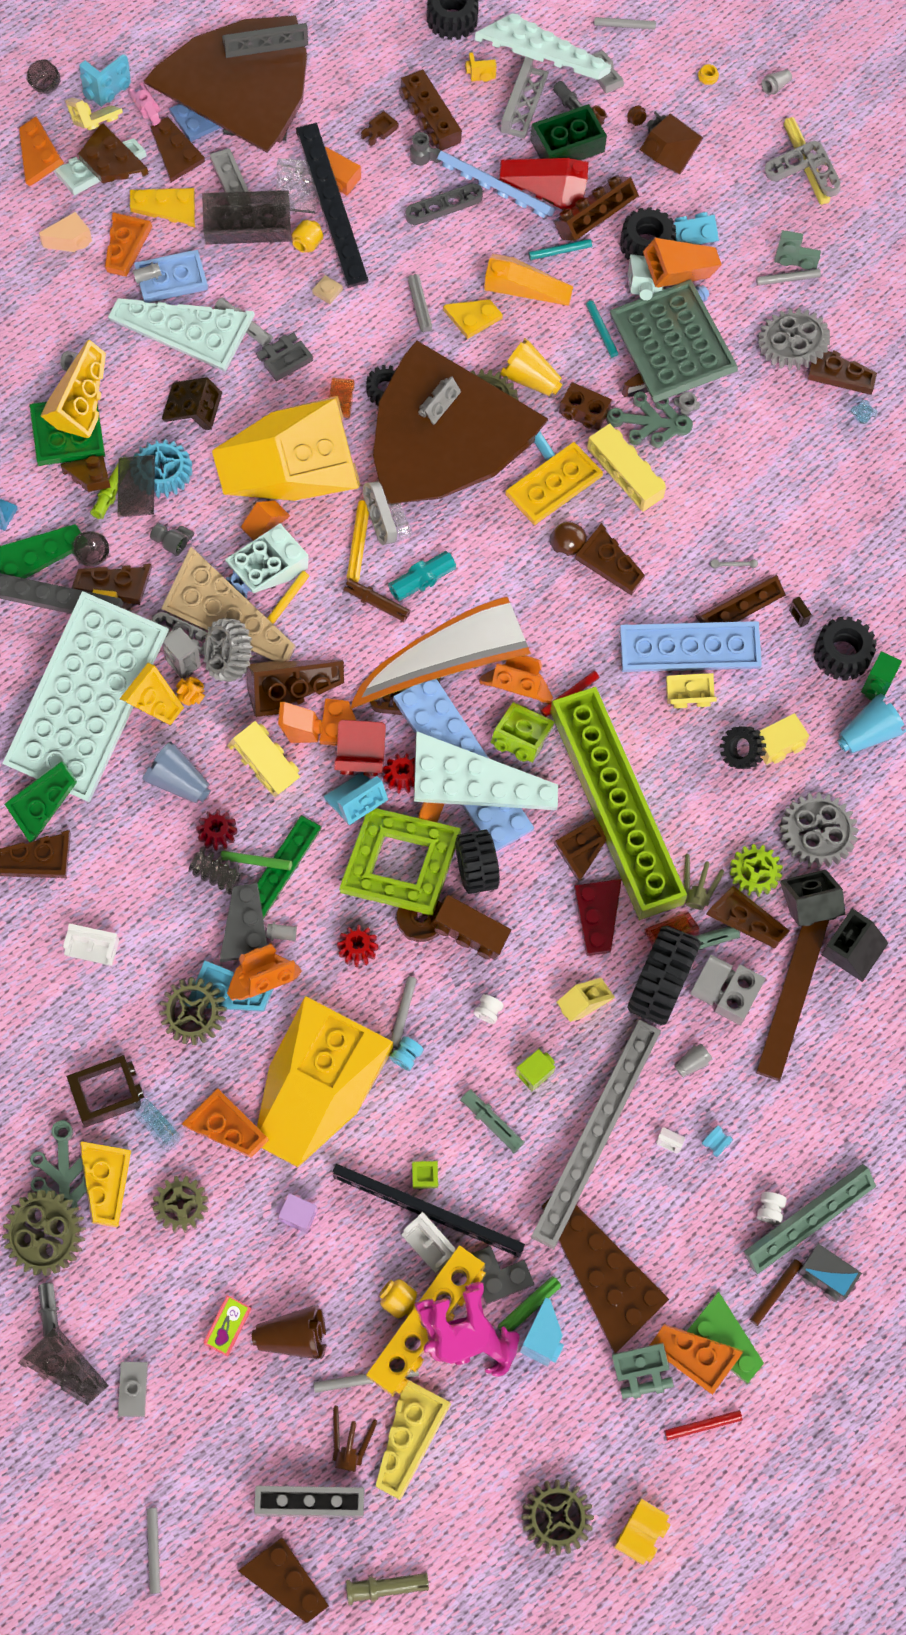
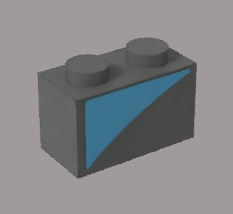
(829, 1273)

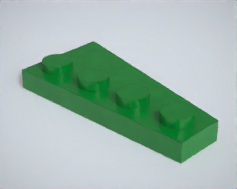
(37, 552)

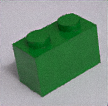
(881, 676)

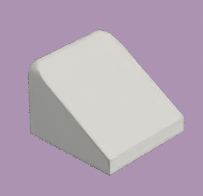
(670, 1140)

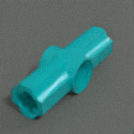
(422, 575)

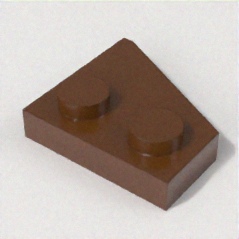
(581, 847)

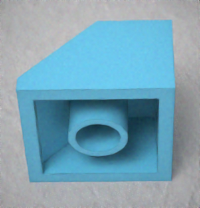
(544, 1336)

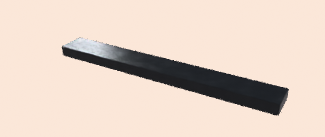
(431, 1211)

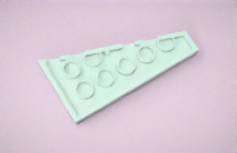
(536, 43)

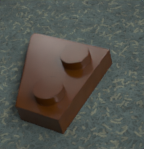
(88, 472)

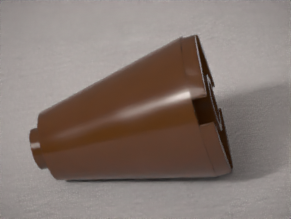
(293, 1334)

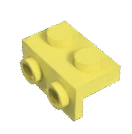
(690, 689)

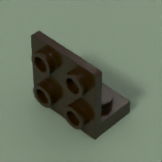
(193, 400)

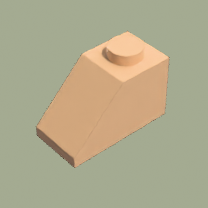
(66, 234)

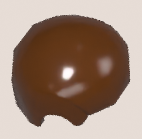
(568, 538)

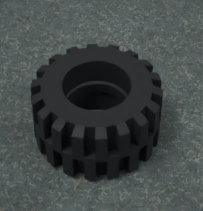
(452, 23)
(645, 222)
(838, 663)
(477, 861)

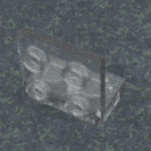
(295, 177)

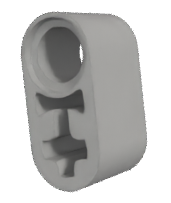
(711, 980)

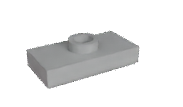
(133, 1389)

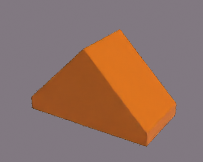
(263, 518)

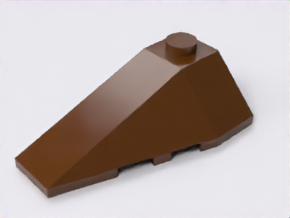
(290, 682)

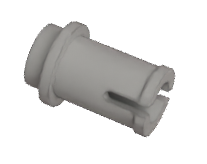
(147, 273)
(281, 932)

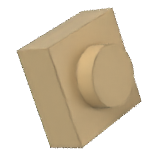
(327, 289)

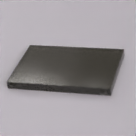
(136, 486)

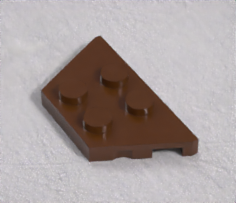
(109, 157)

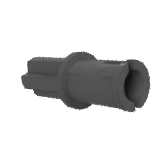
(568, 98)
(48, 1307)

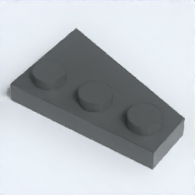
(244, 923)

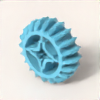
(176, 464)

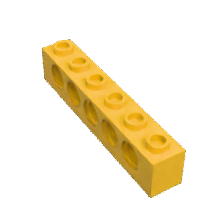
(380, 1372)

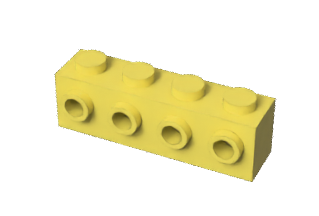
(626, 467)

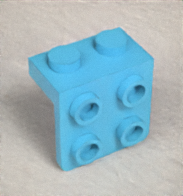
(104, 85)

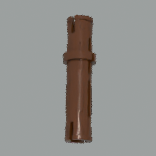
(368, 596)

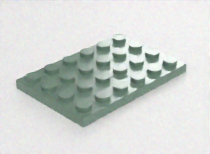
(673, 341)

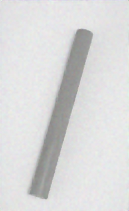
(350, 1381)

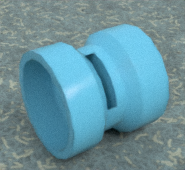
(406, 1053)

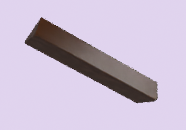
(744, 602)

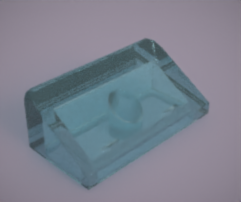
(157, 1125)

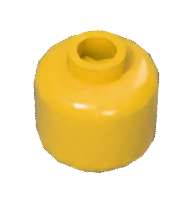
(307, 236)
(398, 1298)

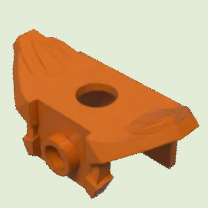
(520, 677)
(261, 972)

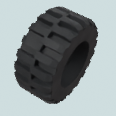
(663, 975)

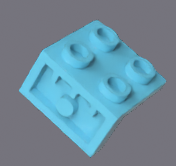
(357, 797)

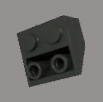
(856, 945)

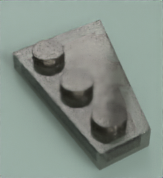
(64, 1365)

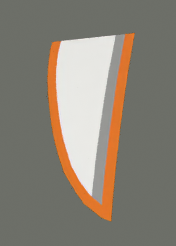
(462, 643)

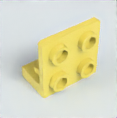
(82, 115)

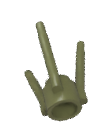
(697, 895)

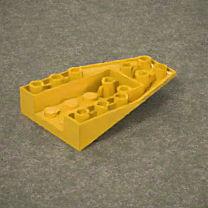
(289, 455)
(318, 1080)

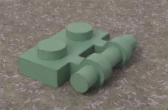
(642, 1362)

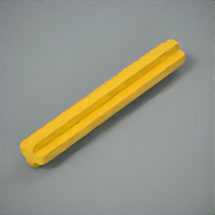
(358, 541)

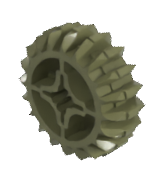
(184, 1017)
(568, 1525)

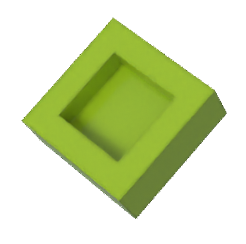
(425, 1174)

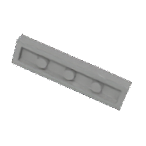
(518, 94)

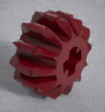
(210, 837)

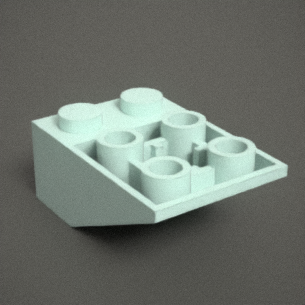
(269, 560)

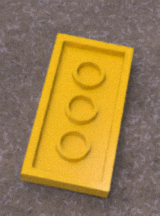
(554, 483)

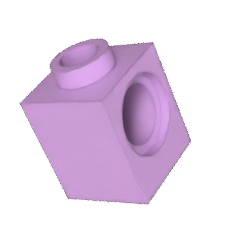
(296, 1212)

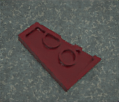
(597, 914)

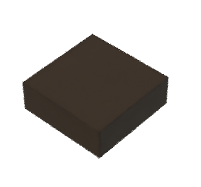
(800, 612)

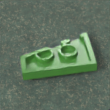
(721, 1326)

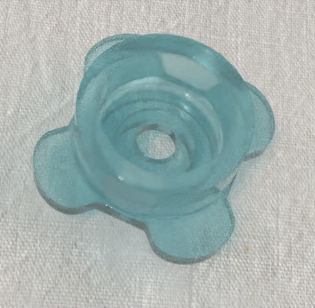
(861, 416)

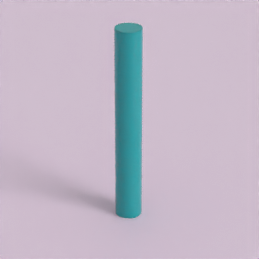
(560, 249)
(602, 328)

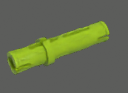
(106, 496)

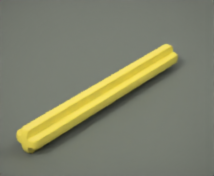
(797, 140)

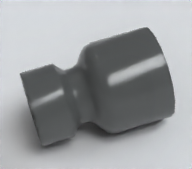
(420, 150)
(171, 539)

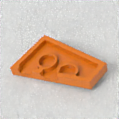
(38, 152)
(126, 241)
(226, 1124)
(697, 1357)

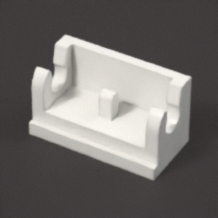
(91, 944)
(428, 1242)

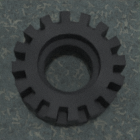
(375, 379)
(755, 747)

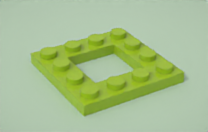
(418, 897)

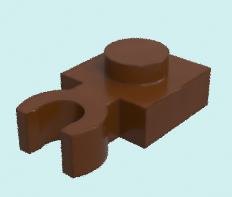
(380, 126)

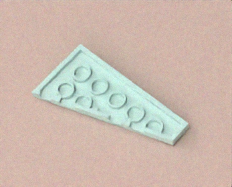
(190, 329)
(465, 778)

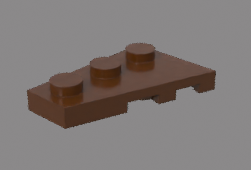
(175, 149)
(127, 582)
(38, 858)
(747, 917)

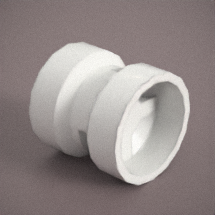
(771, 1208)

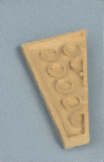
(204, 596)

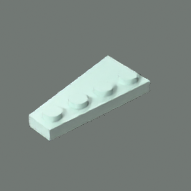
(79, 177)

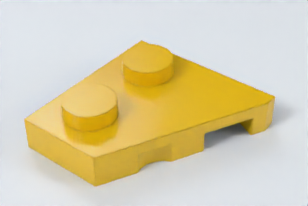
(473, 316)

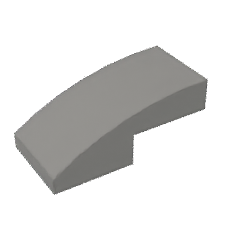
(612, 80)

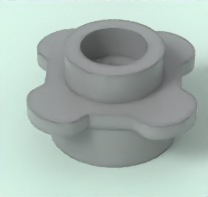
(689, 398)

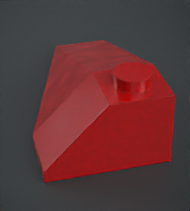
(554, 179)

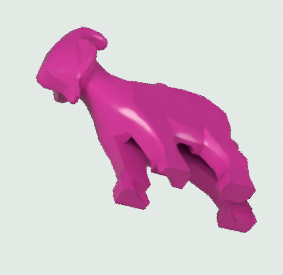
(466, 1336)

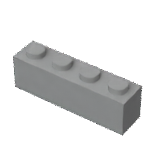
(309, 1502)

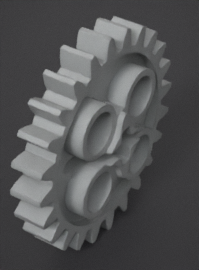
(794, 339)
(812, 811)

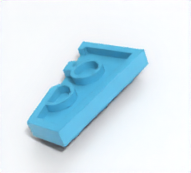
(221, 979)

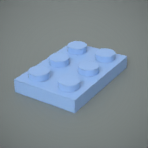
(180, 276)

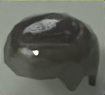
(41, 74)
(90, 548)

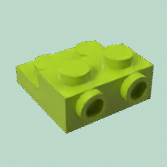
(521, 732)

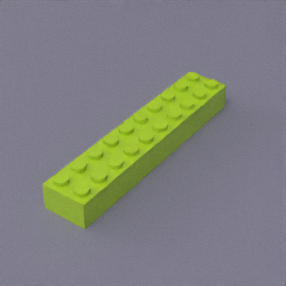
(618, 803)

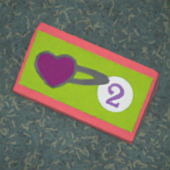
(227, 1326)

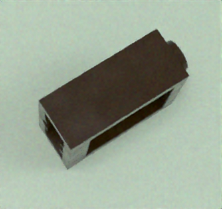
(90, 1118)

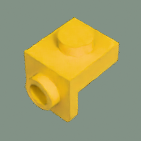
(480, 70)

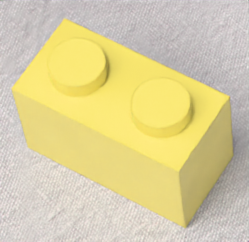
(783, 738)

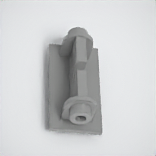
(443, 395)

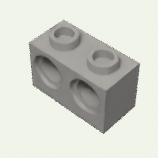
(181, 653)
(742, 996)

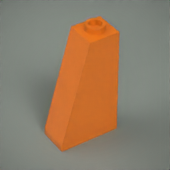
(678, 262)

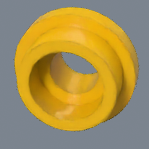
(711, 70)

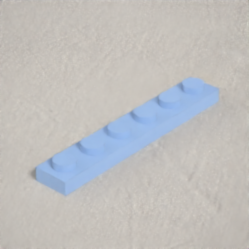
(503, 189)

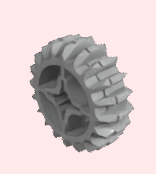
(227, 650)

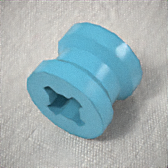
(717, 1141)

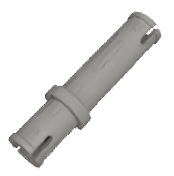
(253, 330)

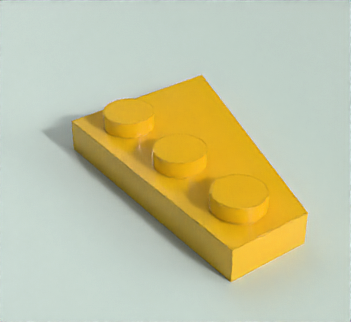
(170, 204)
(153, 695)
(105, 1181)

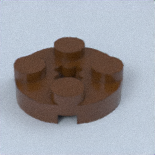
(413, 929)

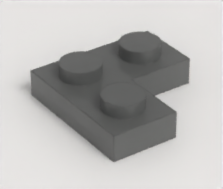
(502, 1282)

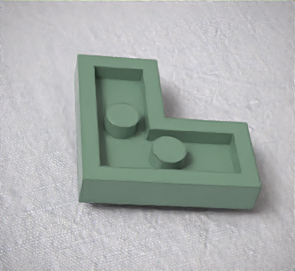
(791, 253)

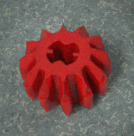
(392, 773)
(358, 936)

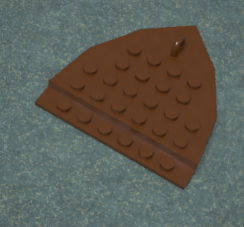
(243, 94)
(464, 447)

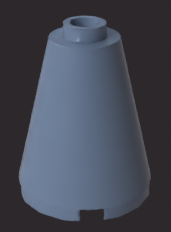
(177, 775)

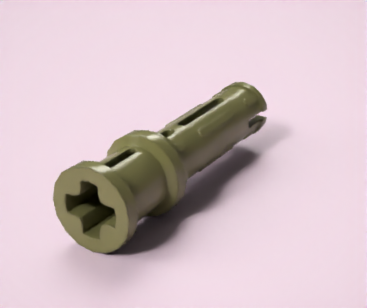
(373, 1588)

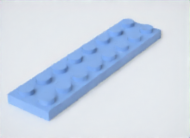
(434, 714)

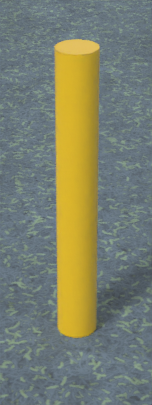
(288, 596)

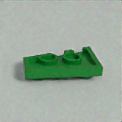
(40, 800)

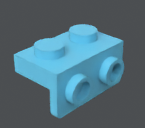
(697, 230)

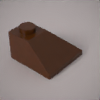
(672, 143)

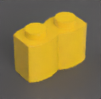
(642, 1532)

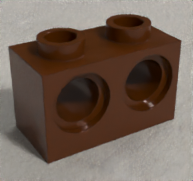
(588, 402)

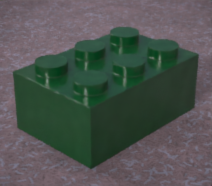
(569, 135)

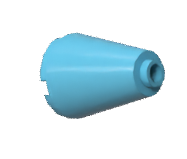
(871, 726)

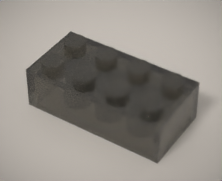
(246, 217)

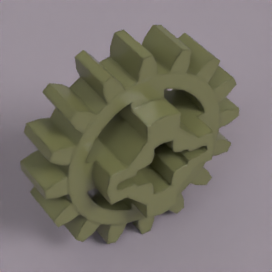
(170, 1205)

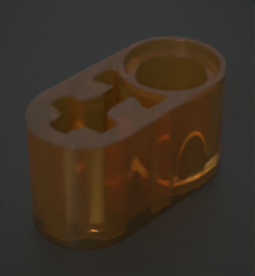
(344, 390)

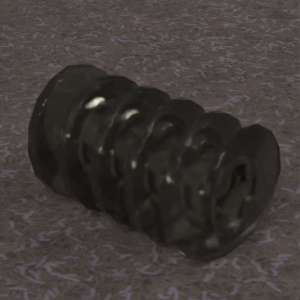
(215, 871)

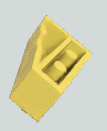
(265, 758)

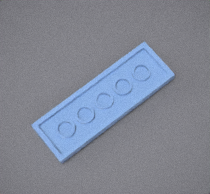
(690, 646)

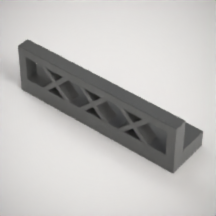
(265, 40)

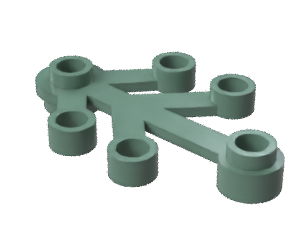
(652, 421)
(64, 1175)

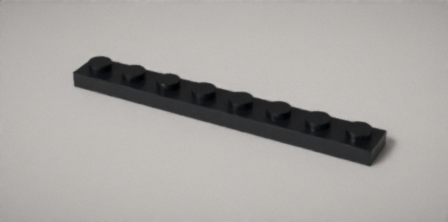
(332, 205)

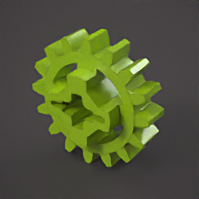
(765, 872)

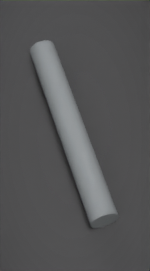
(624, 23)
(787, 277)
(403, 1011)
(153, 1550)

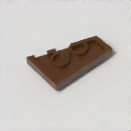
(842, 373)
(609, 561)
(285, 1580)

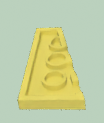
(412, 1431)

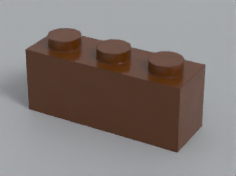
(470, 928)

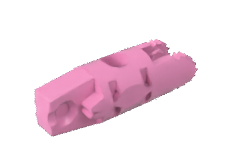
(145, 103)

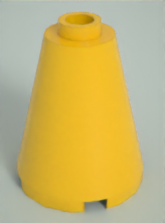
(532, 370)

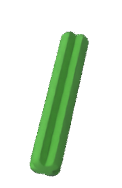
(530, 1305)

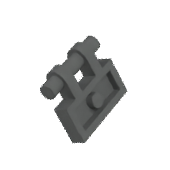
(286, 361)

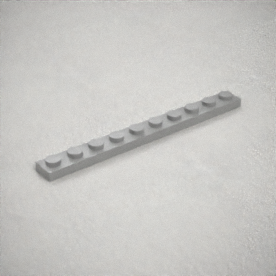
(595, 1135)

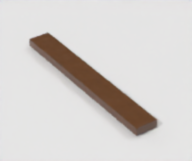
(791, 1000)

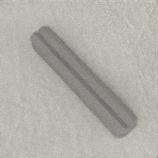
(420, 303)

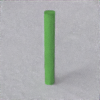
(256, 860)

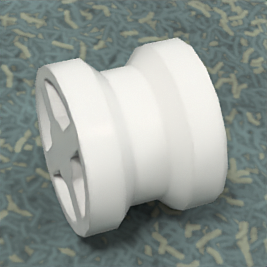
(488, 1009)

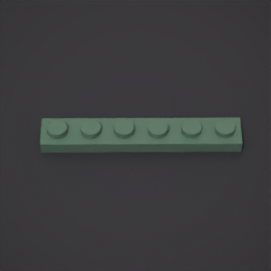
(810, 1218)

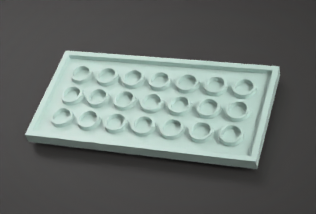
(78, 702)

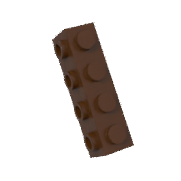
(430, 110)
(595, 208)

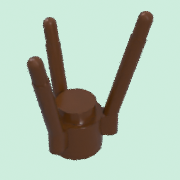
(347, 1457)

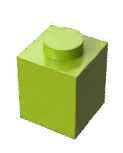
(535, 1069)

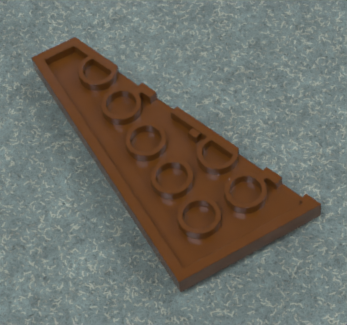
(610, 1281)

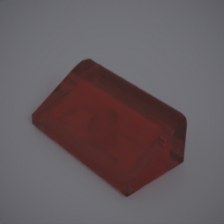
(682, 922)

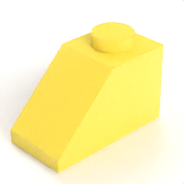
(584, 999)

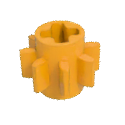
(190, 691)

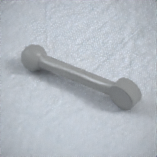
(715, 563)

